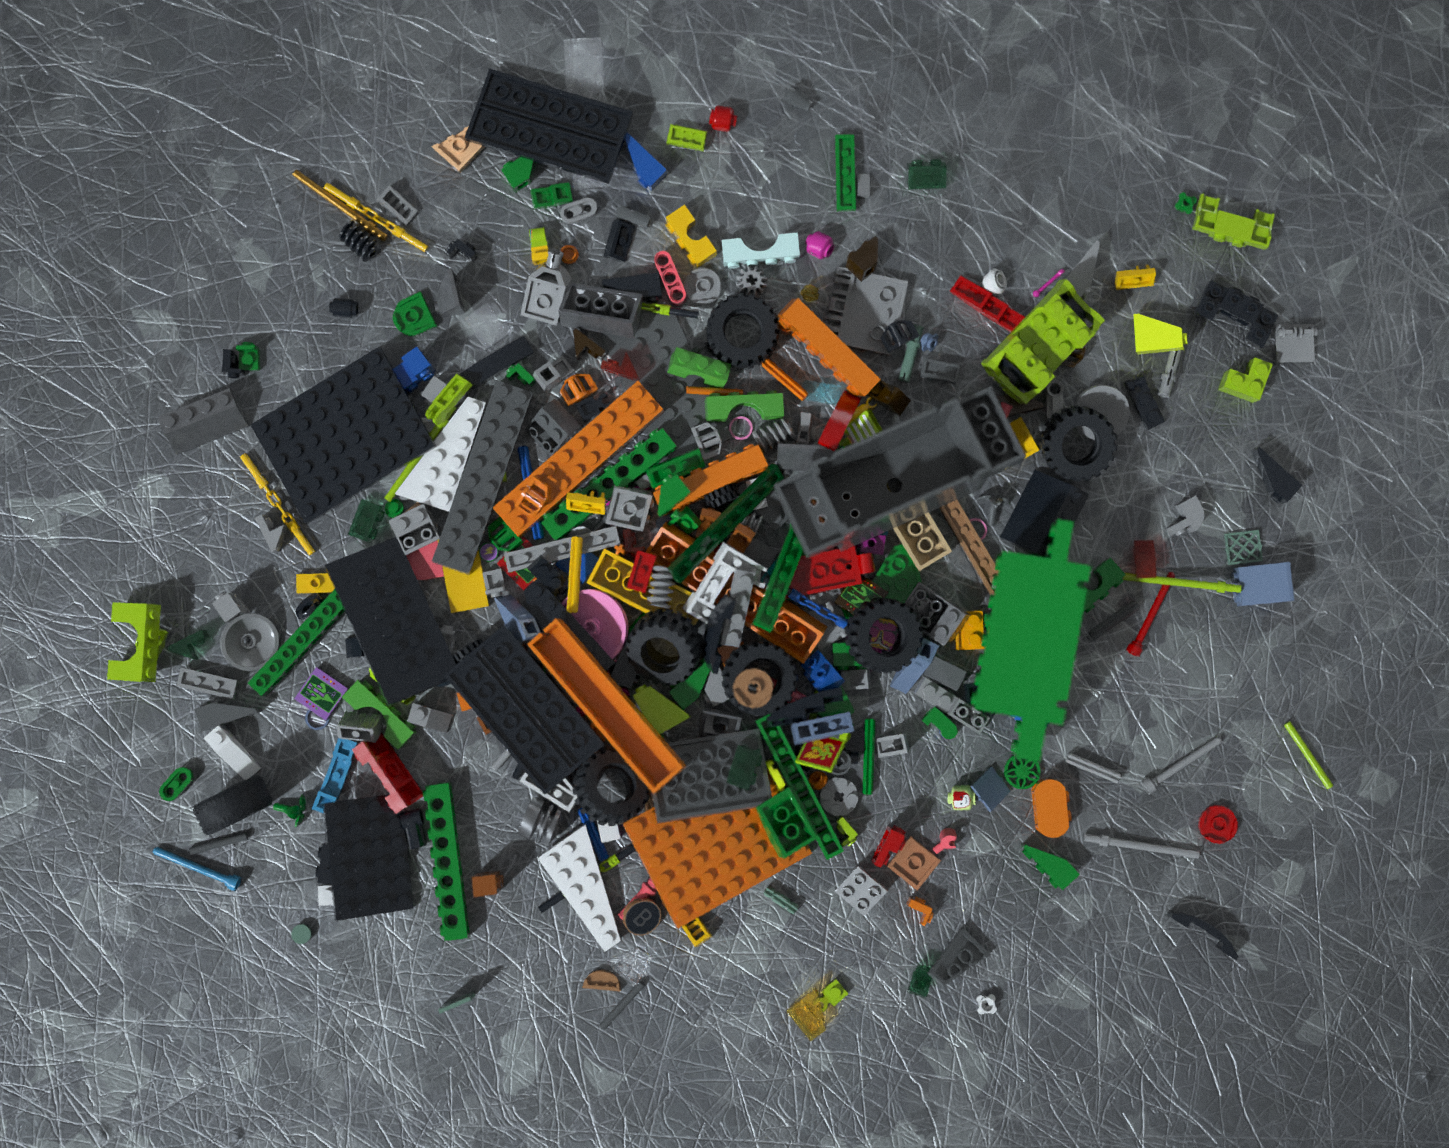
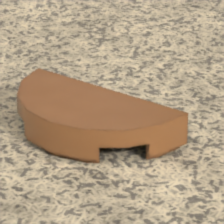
(602, 980)

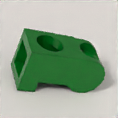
(946, 727)

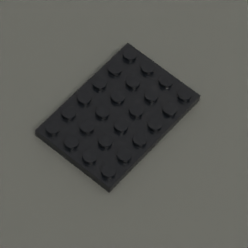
(367, 858)

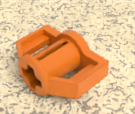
(577, 388)
(533, 496)

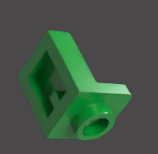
(248, 356)
(523, 376)
(685, 519)

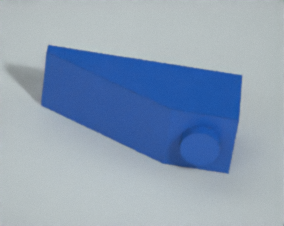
(647, 168)

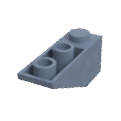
(517, 619)
(906, 678)

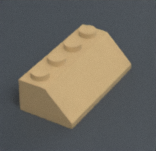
(922, 541)

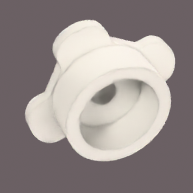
(986, 999)

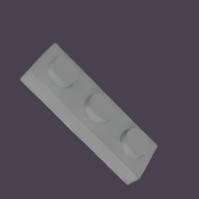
(207, 683)

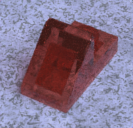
(625, 370)

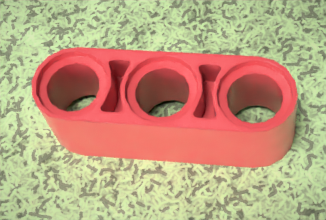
(670, 269)

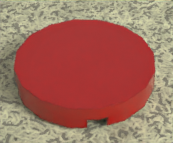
(1218, 824)

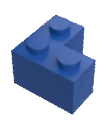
(414, 370)

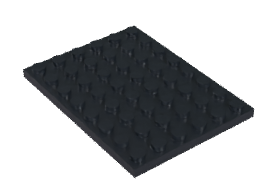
(343, 435)

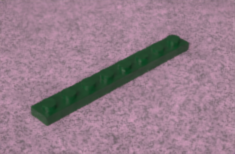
(725, 523)

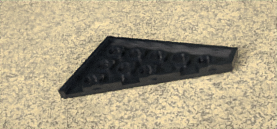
(545, 609)

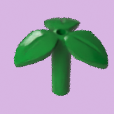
(293, 811)

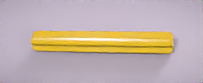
(574, 574)

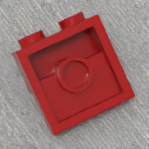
(891, 841)

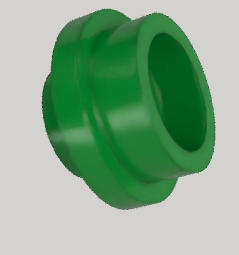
(394, 508)

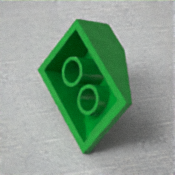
(785, 823)

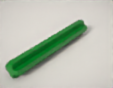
(868, 760)

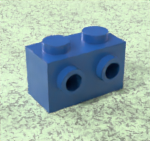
(822, 672)

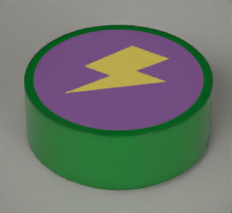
(488, 552)

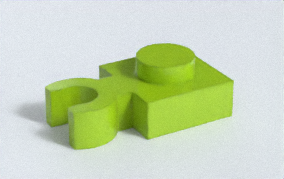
(833, 994)

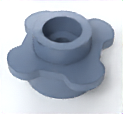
(929, 341)

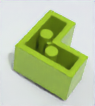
(1247, 384)

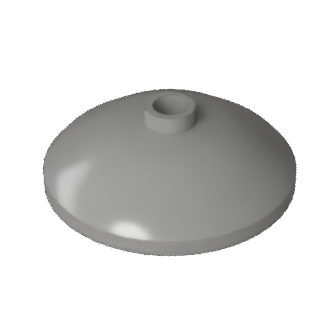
(261, 646)

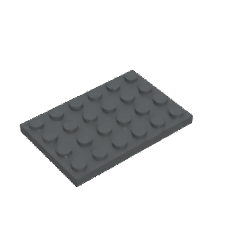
(702, 784)

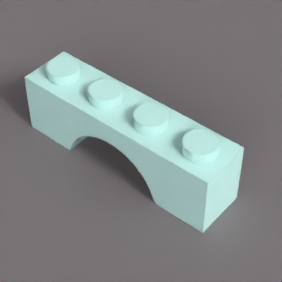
(737, 253)

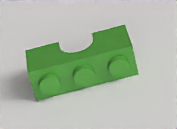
(690, 363)

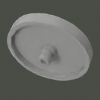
(1109, 403)

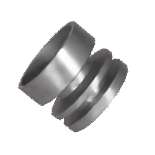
(540, 821)

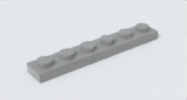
(561, 548)

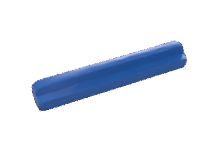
(594, 836)

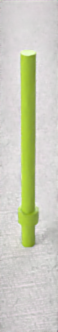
(434, 432)
(1220, 586)

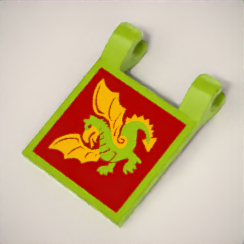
(823, 753)

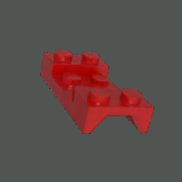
(390, 771)

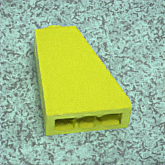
(1157, 336)

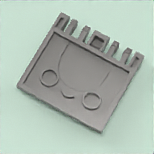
(867, 309)

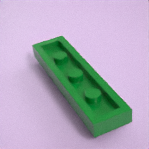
(845, 173)

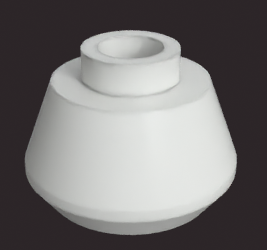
(994, 281)

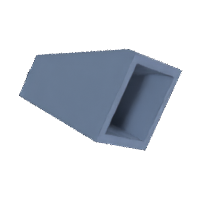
(1263, 584)

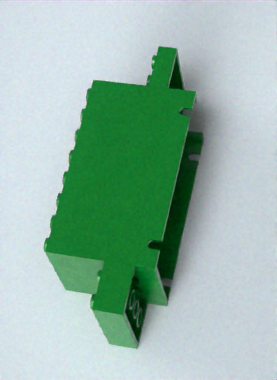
(1032, 639)

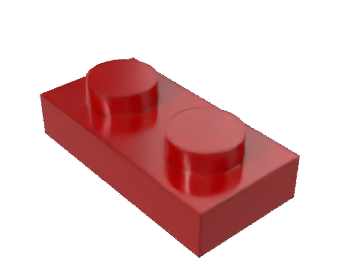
(641, 571)

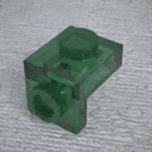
(920, 981)

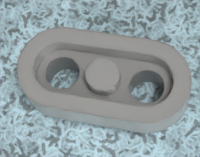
(578, 210)

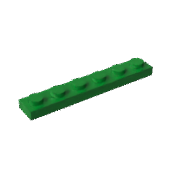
(779, 582)

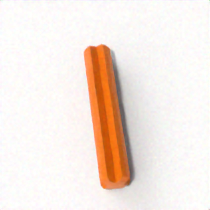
(785, 379)

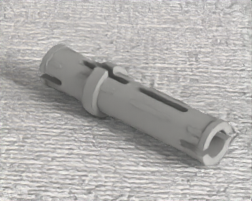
(1165, 389)

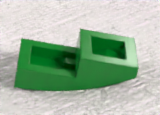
(551, 196)

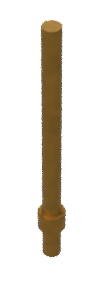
(369, 226)

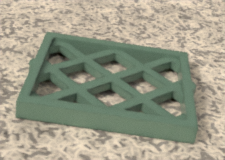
(1243, 547)

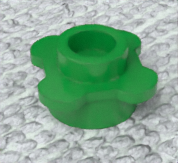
(1188, 209)

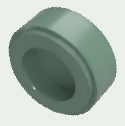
(301, 933)

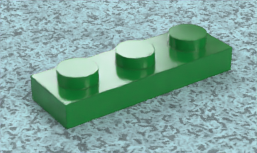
(678, 465)

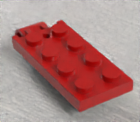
(829, 571)

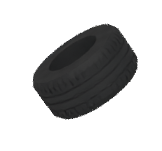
(232, 804)

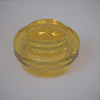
(810, 293)

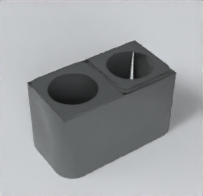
(945, 673)

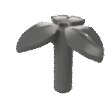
(995, 502)

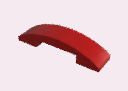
(839, 420)

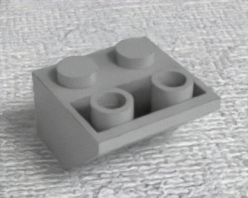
(415, 529)

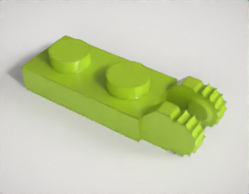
(447, 399)

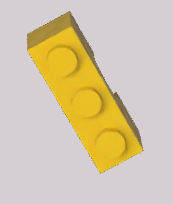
(698, 250)

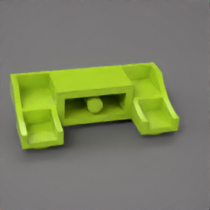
(1232, 227)

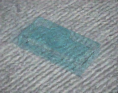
(822, 392)

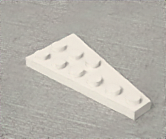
(441, 469)
(578, 877)

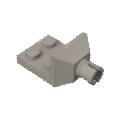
(546, 289)

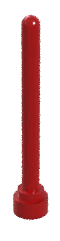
(1135, 647)

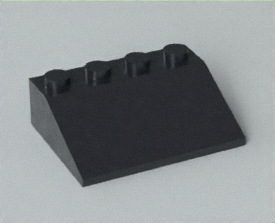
(1038, 507)

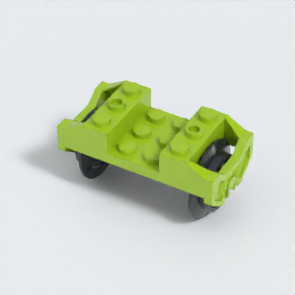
(1042, 342)

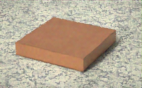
(914, 863)

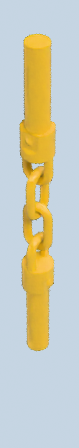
(354, 204)
(292, 525)

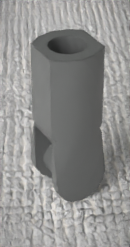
(633, 216)

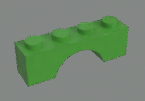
(768, 405)
(397, 729)

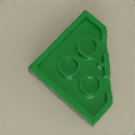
(898, 574)

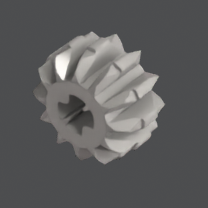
(756, 276)

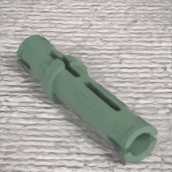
(910, 356)

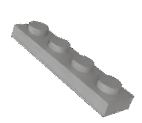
(740, 592)

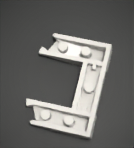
(726, 560)

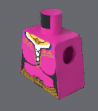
(883, 635)

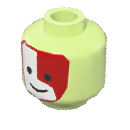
(962, 797)

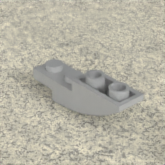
(951, 705)

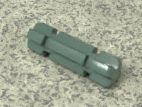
(781, 900)

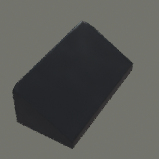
(619, 240)

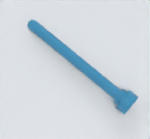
(231, 881)

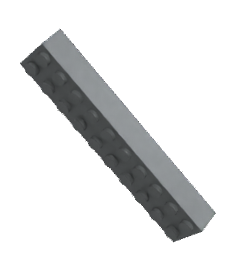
(482, 477)

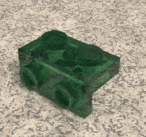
(366, 521)

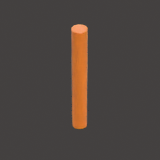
(709, 390)

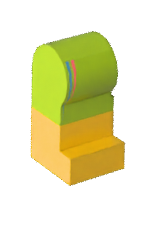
(539, 245)

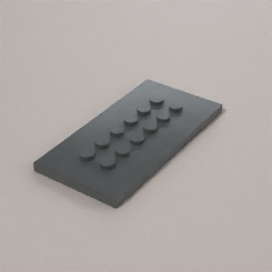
(650, 357)

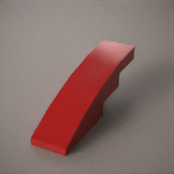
(986, 304)

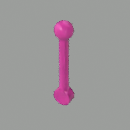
(1036, 293)

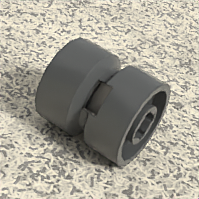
(843, 764)

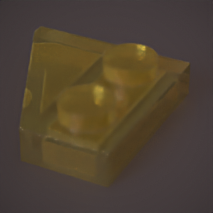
(808, 1014)

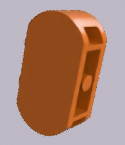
(1050, 808)

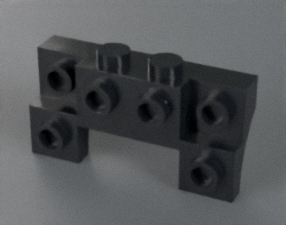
(1239, 308)

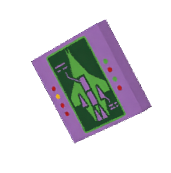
(321, 693)

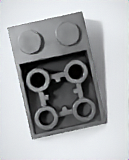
(937, 614)

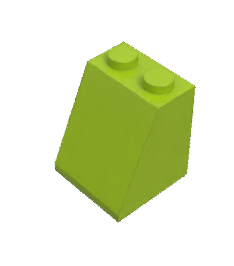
(659, 709)

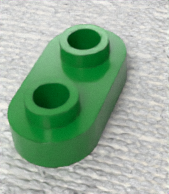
(177, 783)

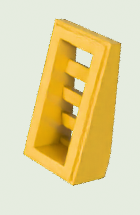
(697, 942)

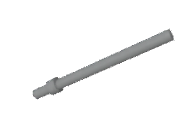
(1105, 840)

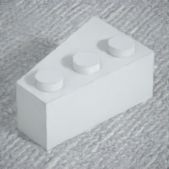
(561, 794)

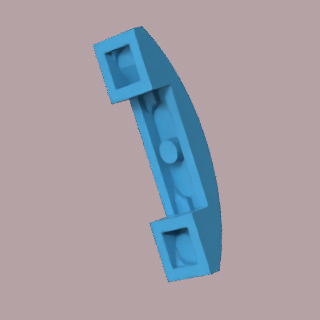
(336, 773)

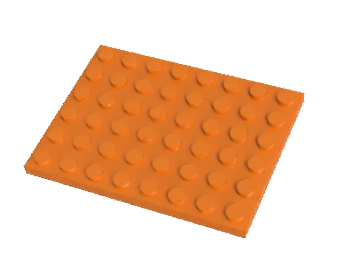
(706, 858)

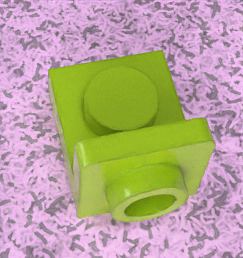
(844, 827)

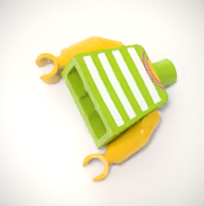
(862, 425)

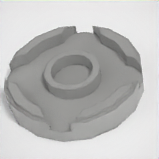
(703, 286)

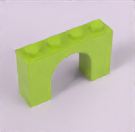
(143, 664)

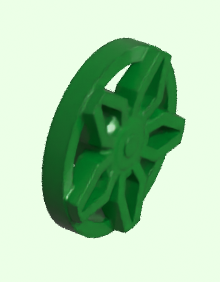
(1021, 771)

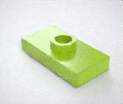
(687, 137)

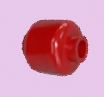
(722, 118)

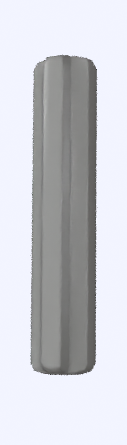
(1093, 768)

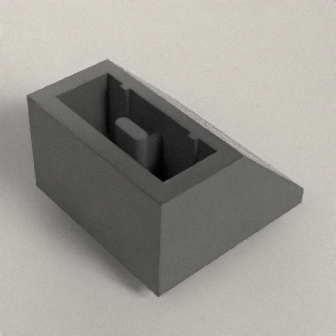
(552, 427)

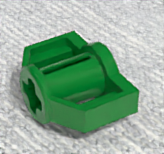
(503, 536)

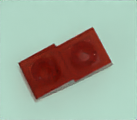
(1144, 559)

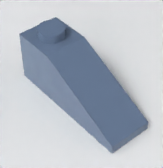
(821, 728)

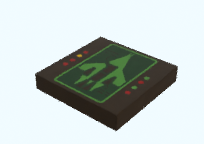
(854, 595)

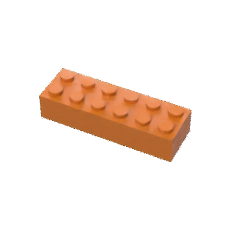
(828, 347)
(719, 474)

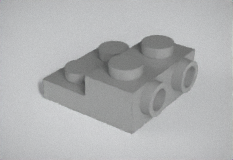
(629, 508)

